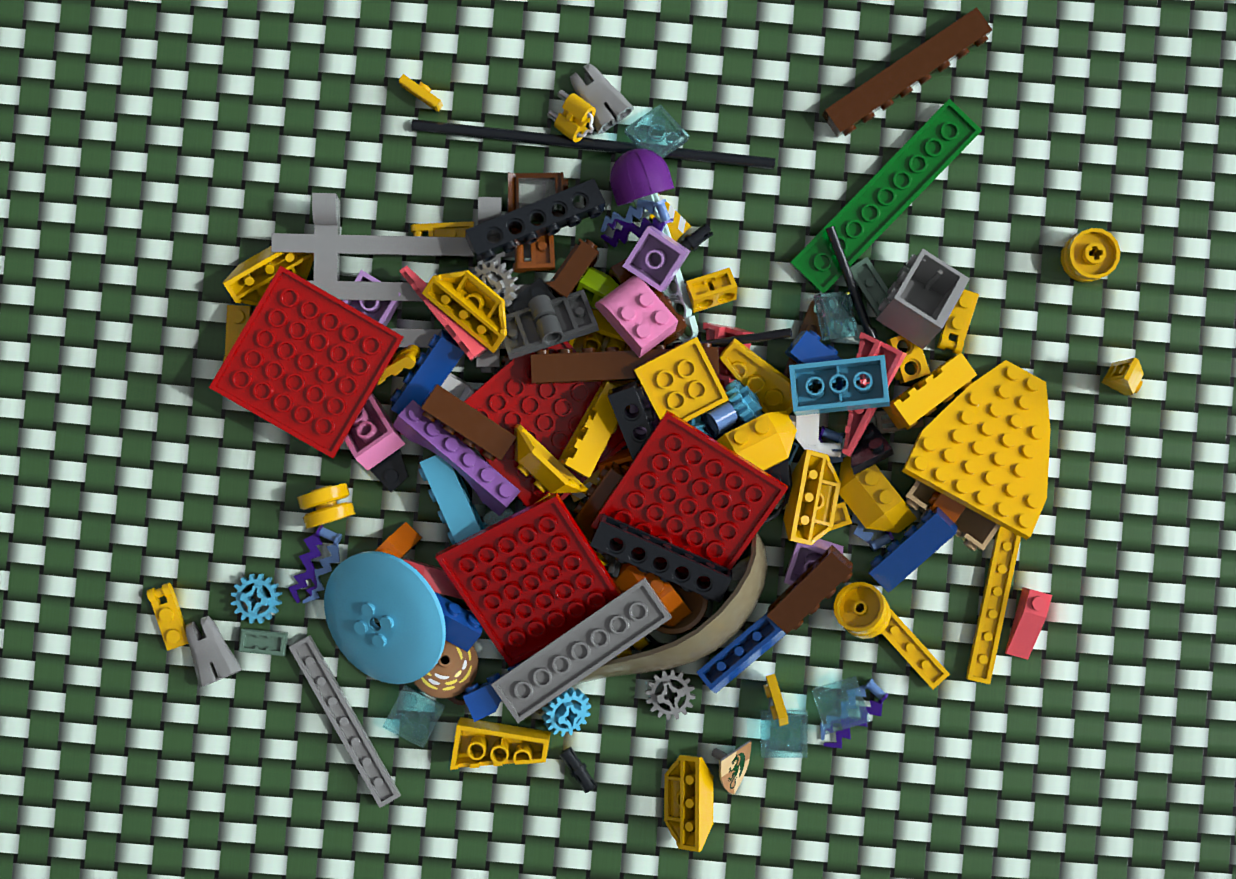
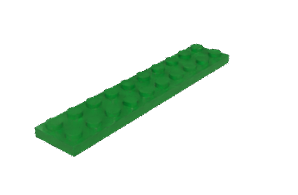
(887, 194)

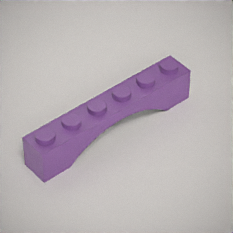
(488, 483)

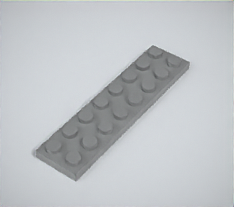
(581, 650)

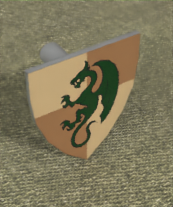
(733, 766)

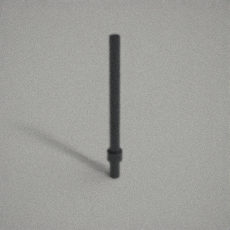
(850, 282)
(745, 339)

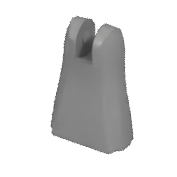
(608, 101)
(210, 653)

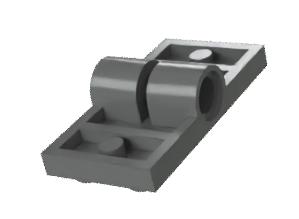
(548, 323)

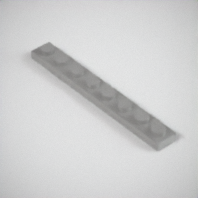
(345, 721)

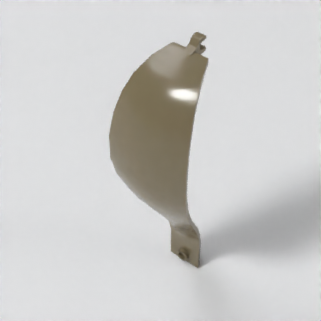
(704, 639)

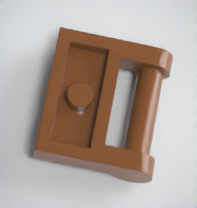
(541, 254)

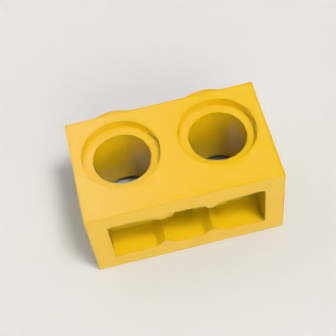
(711, 290)
(914, 356)

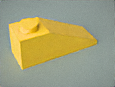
(1124, 376)

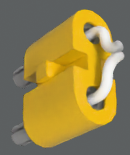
(574, 117)

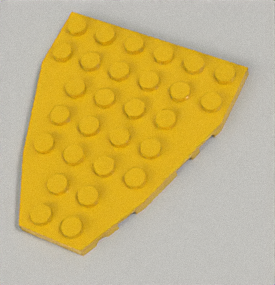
(991, 449)

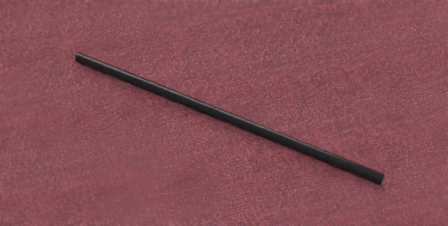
(586, 143)

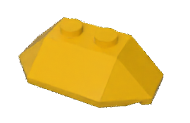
(253, 276)
(470, 305)
(762, 440)
(542, 465)
(811, 499)
(873, 499)
(688, 802)

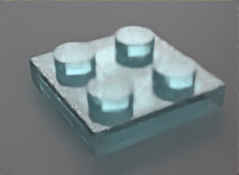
(657, 132)
(836, 315)
(840, 705)
(414, 716)
(785, 740)

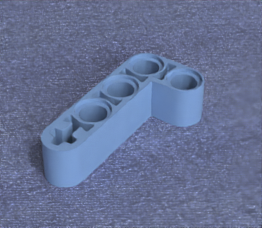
(719, 419)

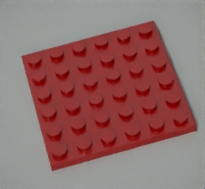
(306, 362)
(544, 410)
(693, 494)
(529, 578)

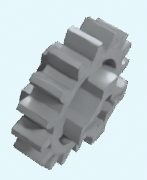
(499, 277)
(659, 696)

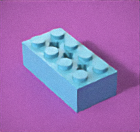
(828, 374)
(452, 497)

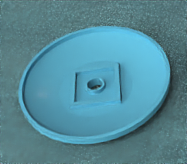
(403, 602)

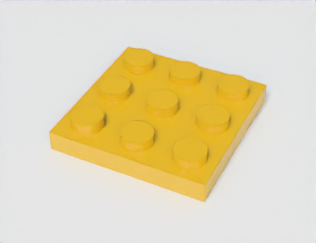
(681, 382)

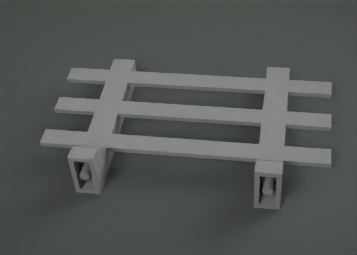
(329, 244)

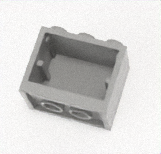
(922, 298)

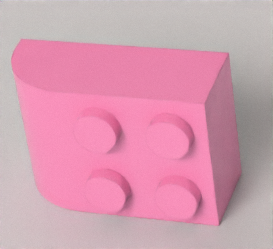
(637, 315)
(373, 435)

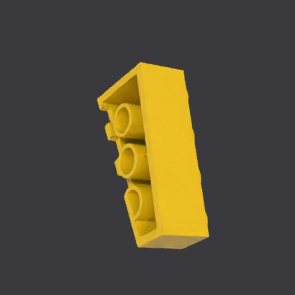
(930, 391)
(591, 434)
(497, 744)

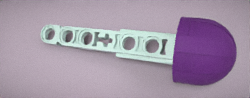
(644, 176)

